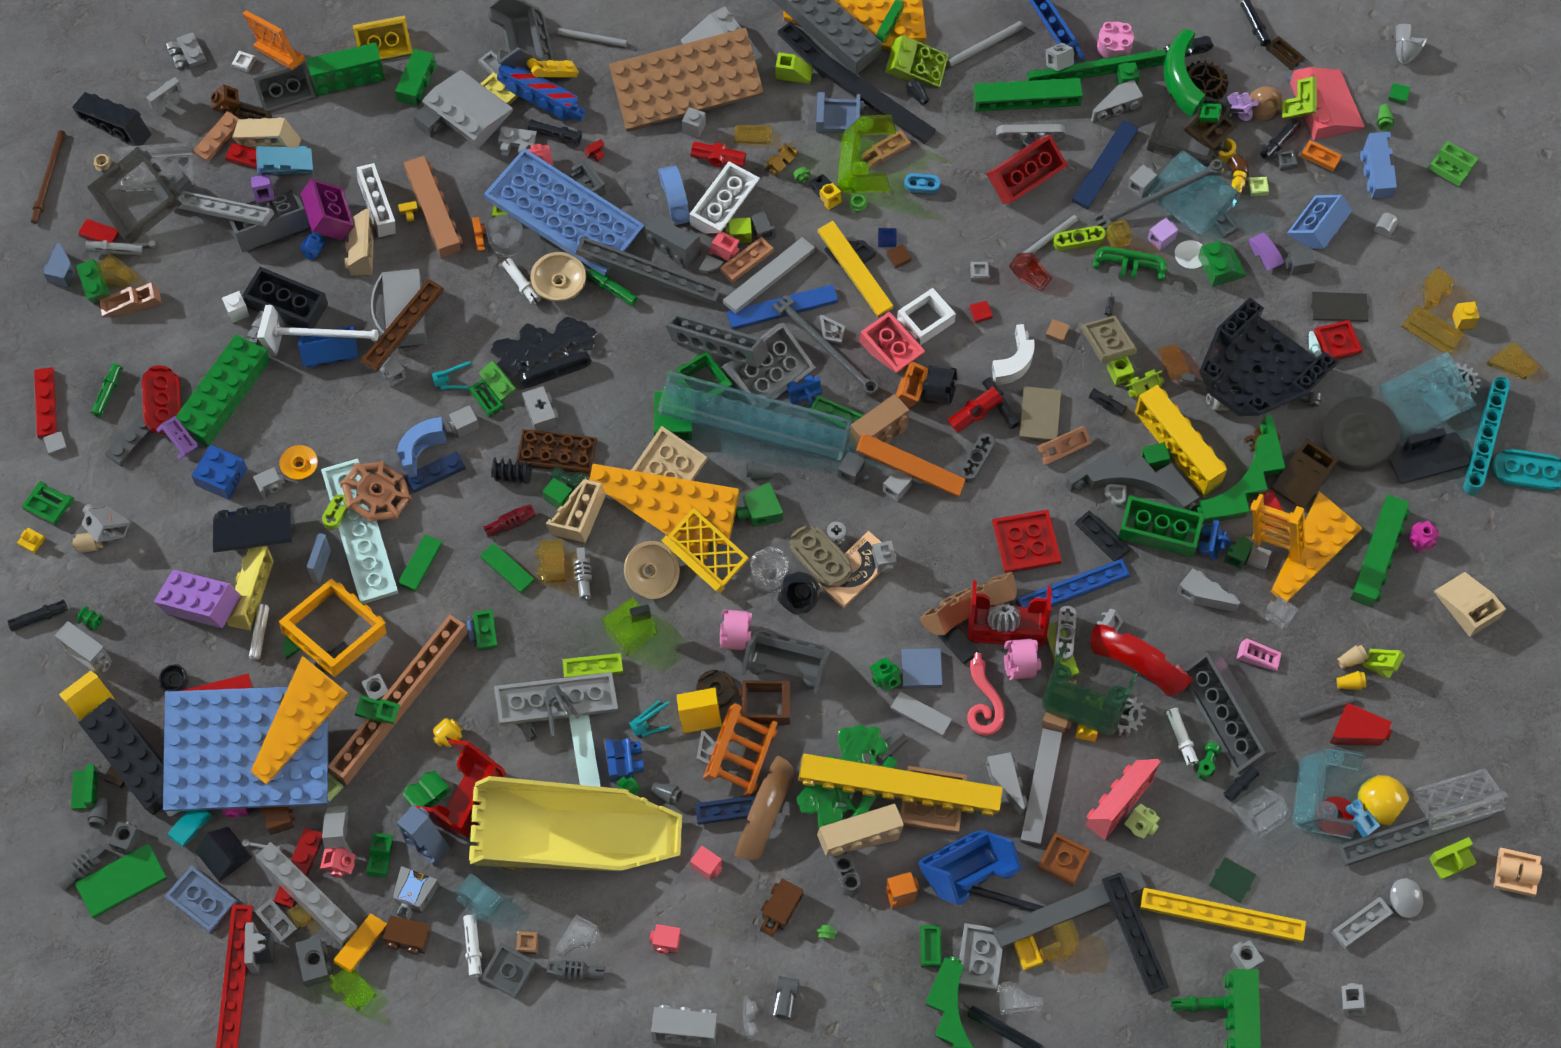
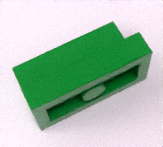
(84, 788)

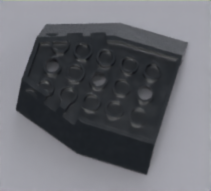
(1248, 344)

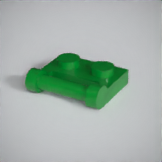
(45, 508)

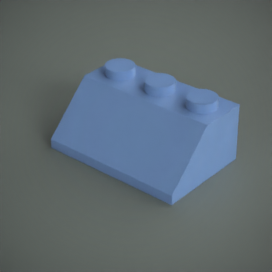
(1320, 220)

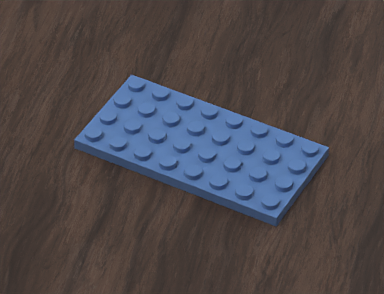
(560, 208)

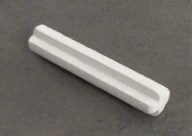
(259, 631)

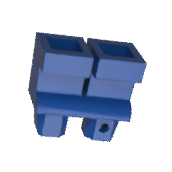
(620, 759)

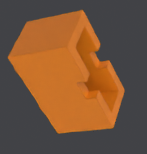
(911, 384)
(902, 890)

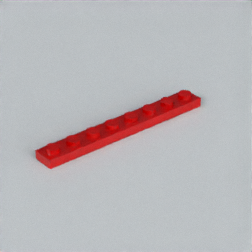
(234, 979)

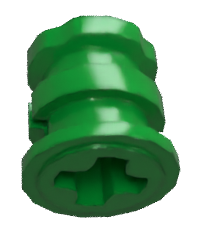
(89, 618)

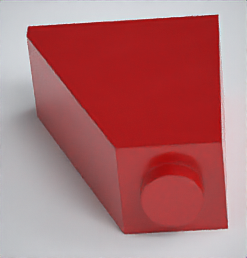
(1360, 728)

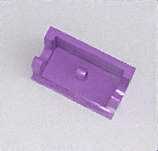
(178, 436)

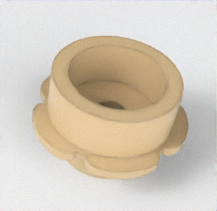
(99, 159)

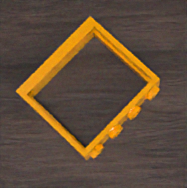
(350, 654)

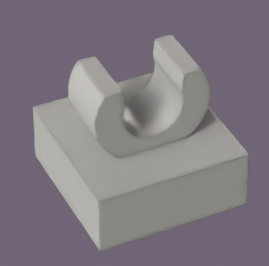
(1111, 619)

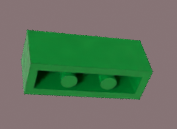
(416, 77)

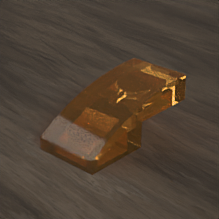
(1173, 360)

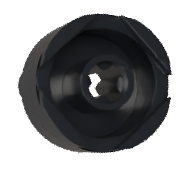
(940, 384)

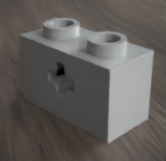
(543, 418)

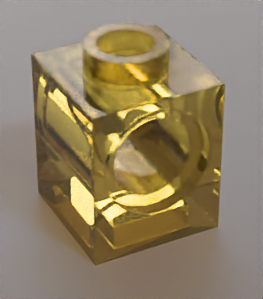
(1118, 233)

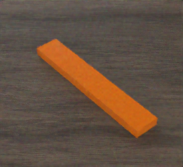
(910, 465)

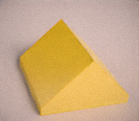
(85, 695)
(699, 710)

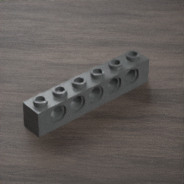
(717, 340)

